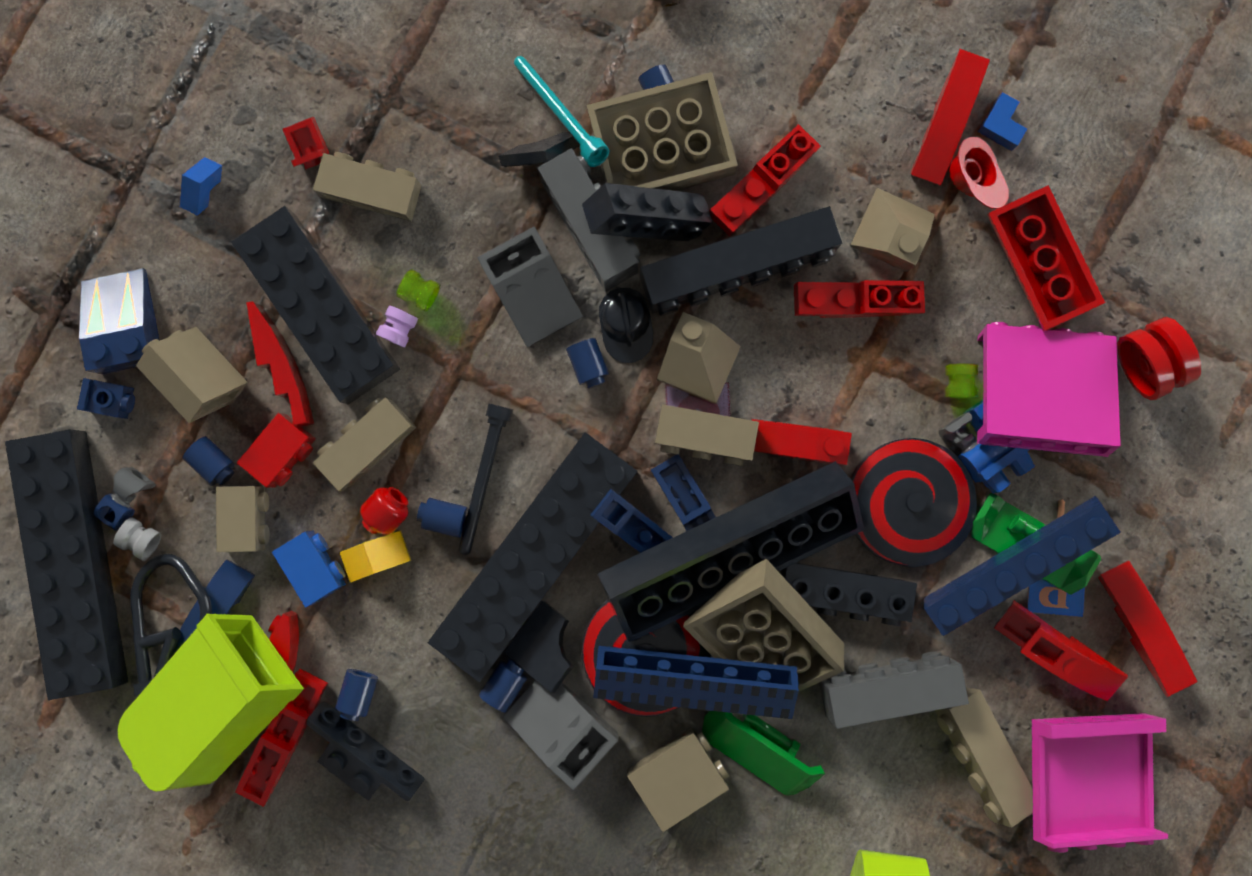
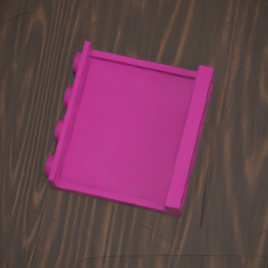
(1049, 390)
(1094, 781)

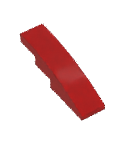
(950, 116)
(274, 353)
(1148, 629)
(280, 741)

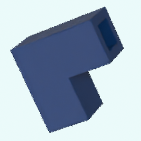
(999, 126)
(197, 185)

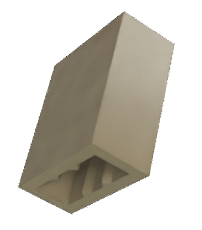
(191, 373)
(678, 778)

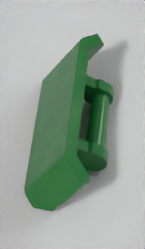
(1003, 525)
(760, 750)

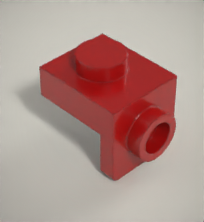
(306, 143)

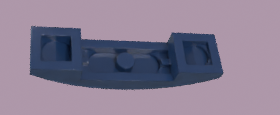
(629, 523)
(224, 590)

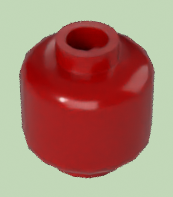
(384, 510)

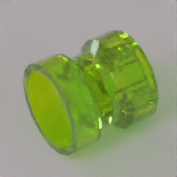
(416, 289)
(962, 381)

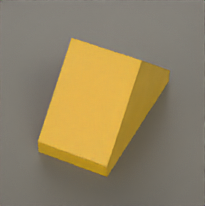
(375, 556)

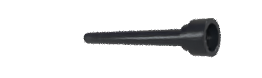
(497, 418)

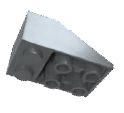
(530, 286)
(562, 731)

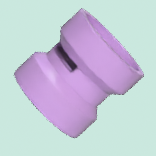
(396, 326)

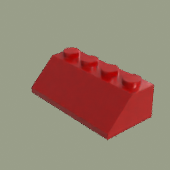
(1046, 258)

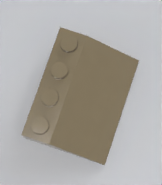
(665, 136)
(767, 622)

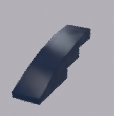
(683, 493)

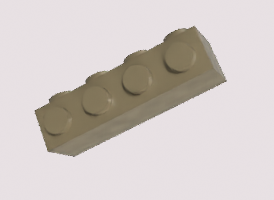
(988, 759)

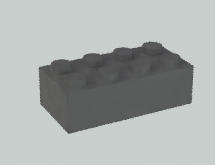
(568, 186)
(893, 690)

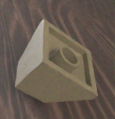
(893, 230)
(698, 358)

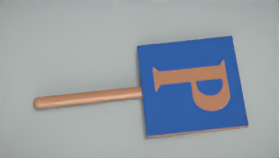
(1051, 600)

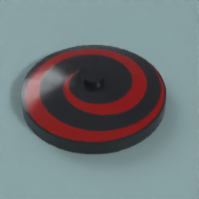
(914, 502)
(605, 631)

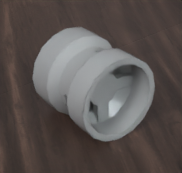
(137, 538)

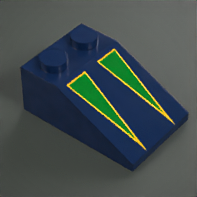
(116, 321)

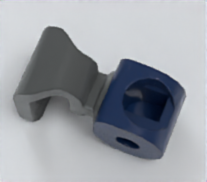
(116, 508)

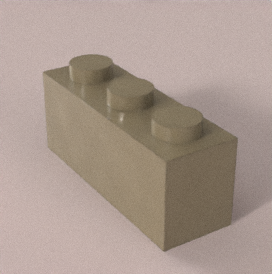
(367, 186)
(706, 434)
(363, 443)

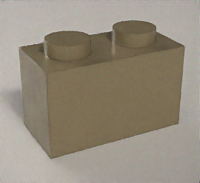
(241, 519)

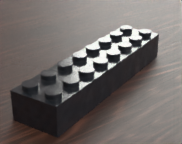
(530, 558)
(66, 563)
(698, 563)

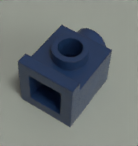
(94, 396)

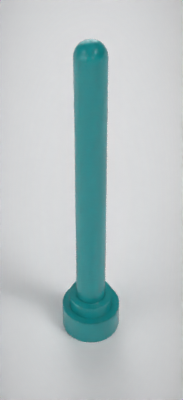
(592, 148)

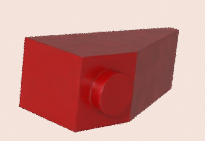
(803, 442)

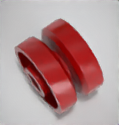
(1159, 358)

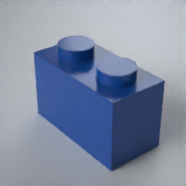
(310, 567)

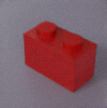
(277, 451)

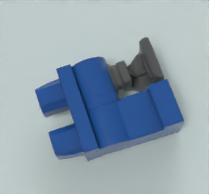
(985, 461)

